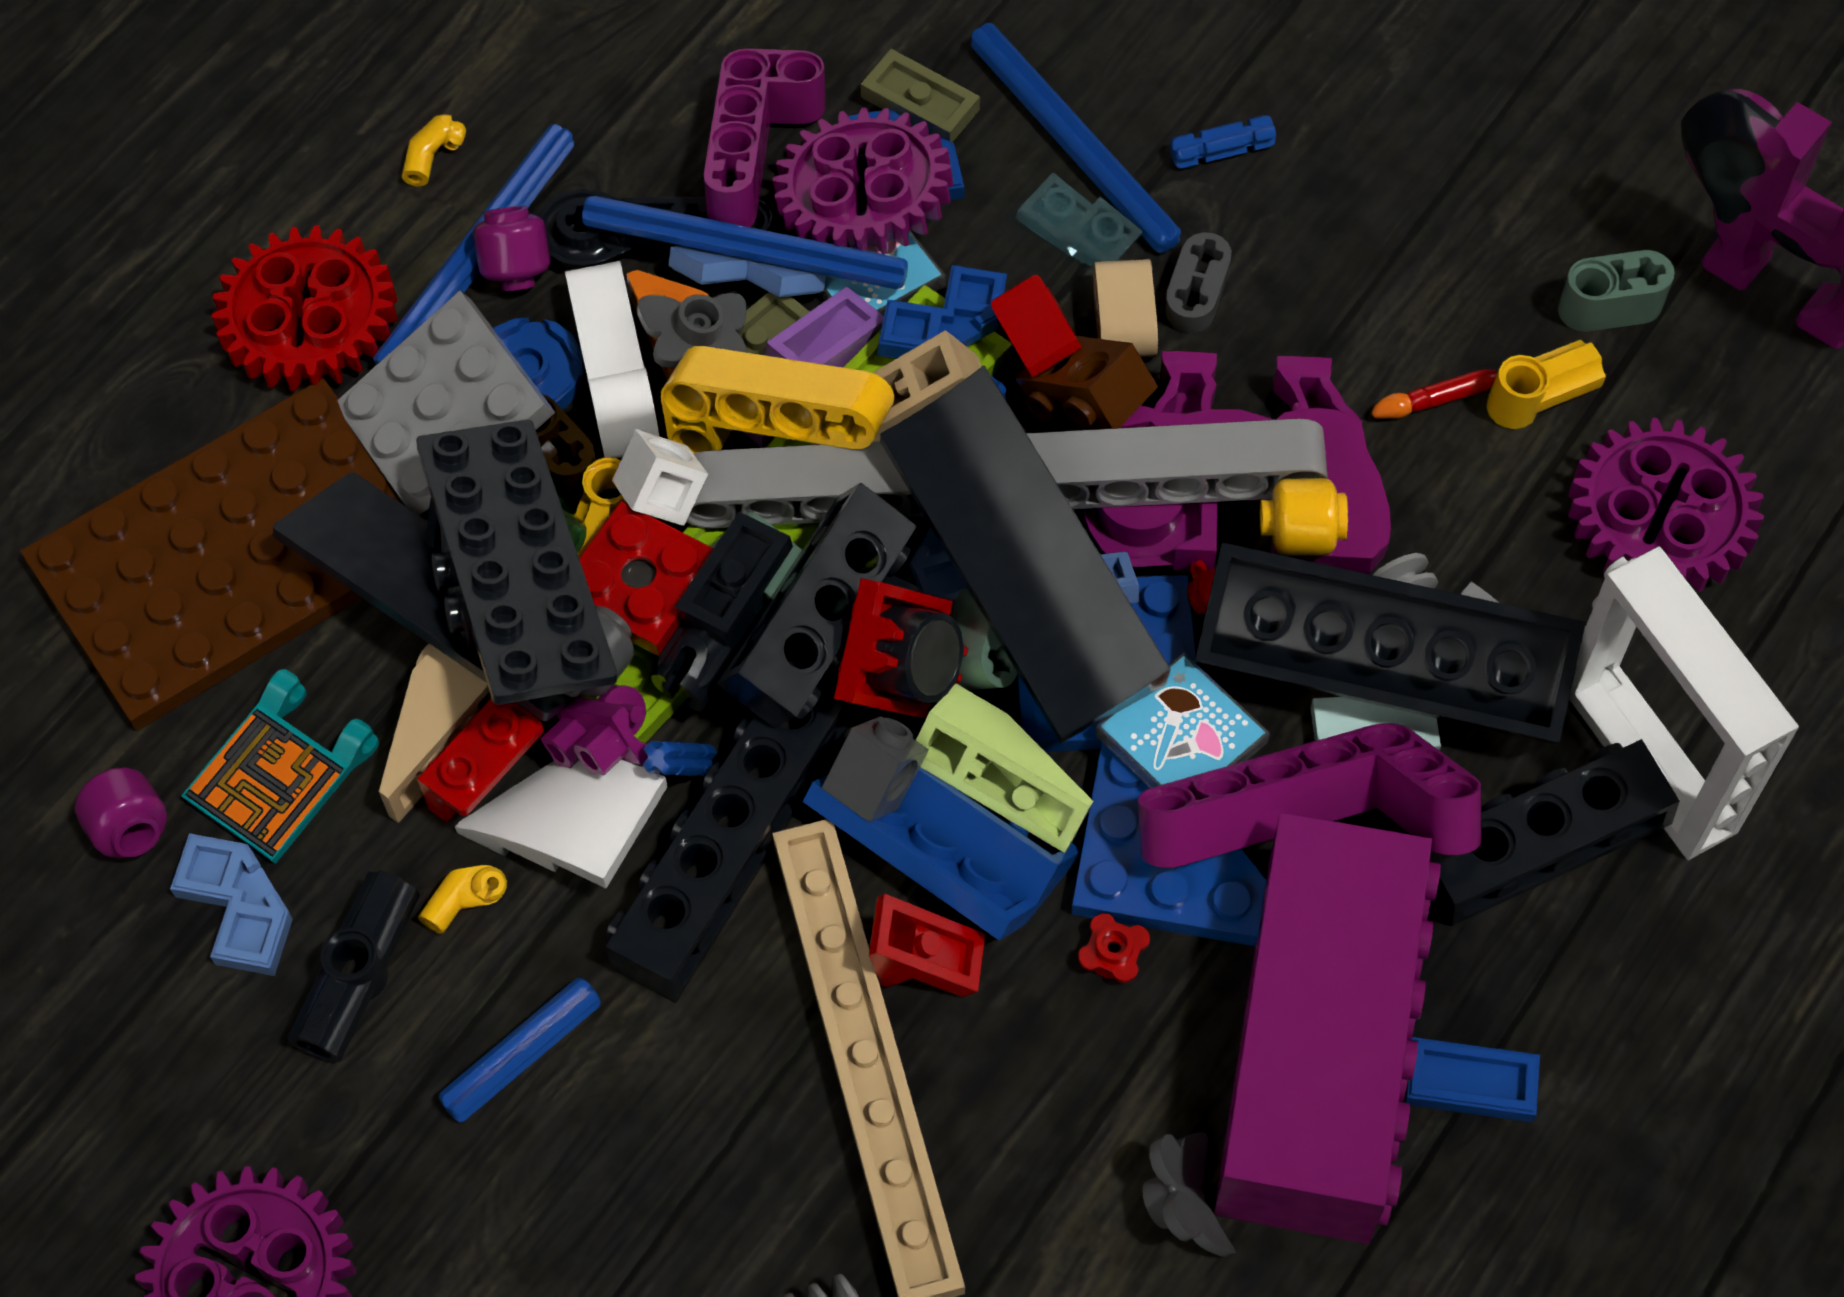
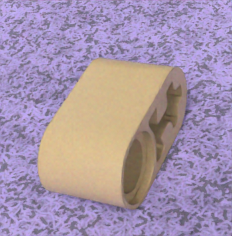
(1126, 304)

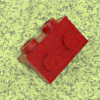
(478, 758)

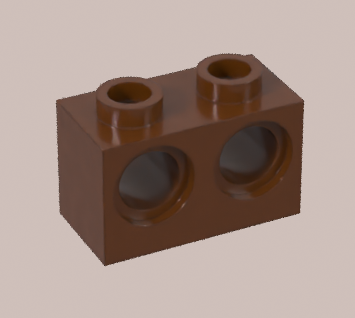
(1090, 387)

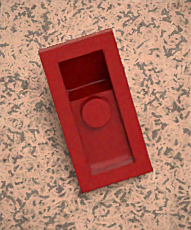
(1035, 324)
(924, 947)

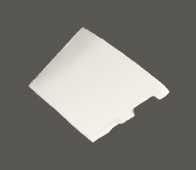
(570, 818)

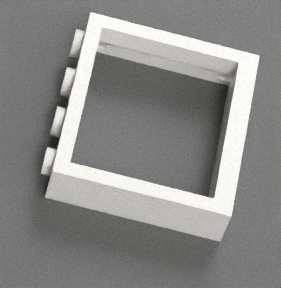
(1712, 671)

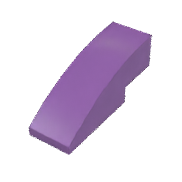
(826, 336)

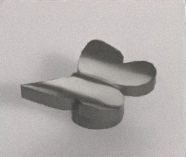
(692, 323)
(1176, 1193)

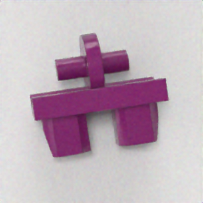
(599, 731)

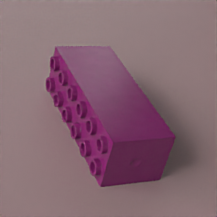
(1329, 1030)

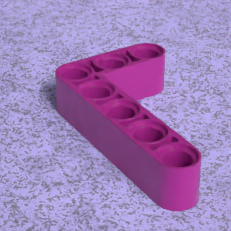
(1323, 780)

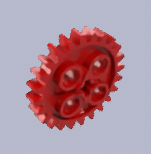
(258, 302)

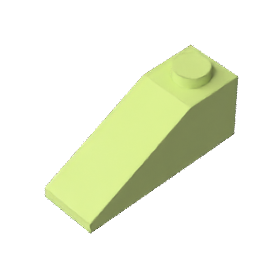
(1001, 767)

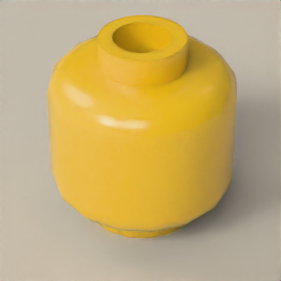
(1305, 517)

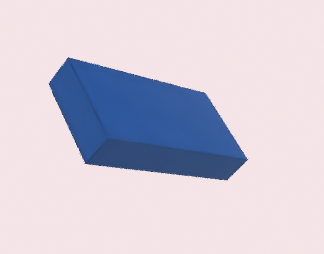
(1474, 1080)

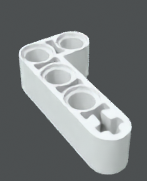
(611, 355)

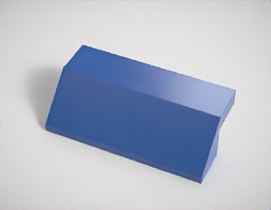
(958, 851)

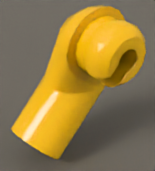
(425, 143)

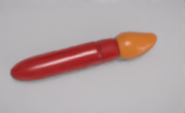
(1401, 404)

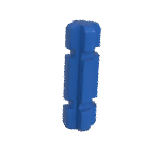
(1222, 141)
(678, 758)

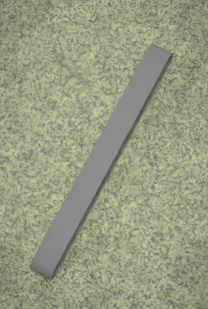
(1088, 465)

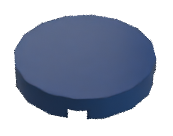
(546, 355)

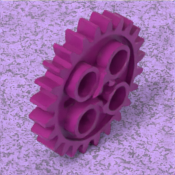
(903, 181)
(1613, 483)
(278, 1223)

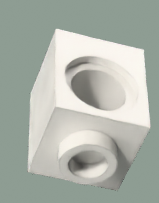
(659, 477)

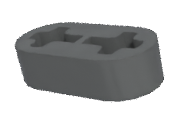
(1208, 285)

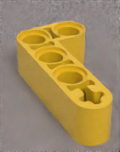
(771, 396)

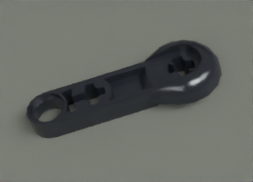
(601, 246)

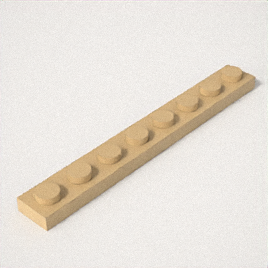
(868, 1064)

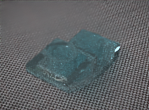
(1075, 225)

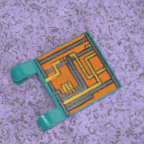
(273, 776)

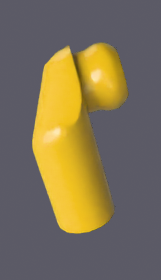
(462, 890)

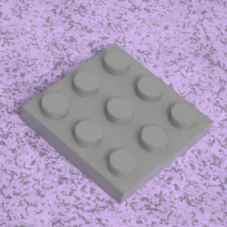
(437, 381)

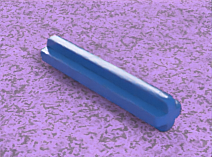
(519, 1049)

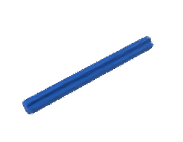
(1075, 138)
(745, 242)
(462, 264)

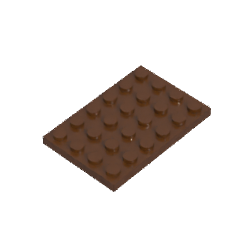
(184, 569)

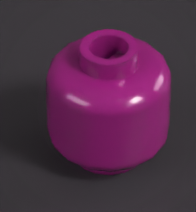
(511, 247)
(121, 813)

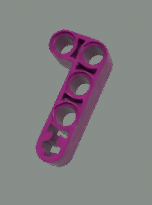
(751, 93)

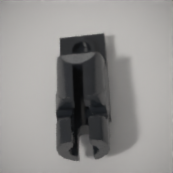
(720, 609)

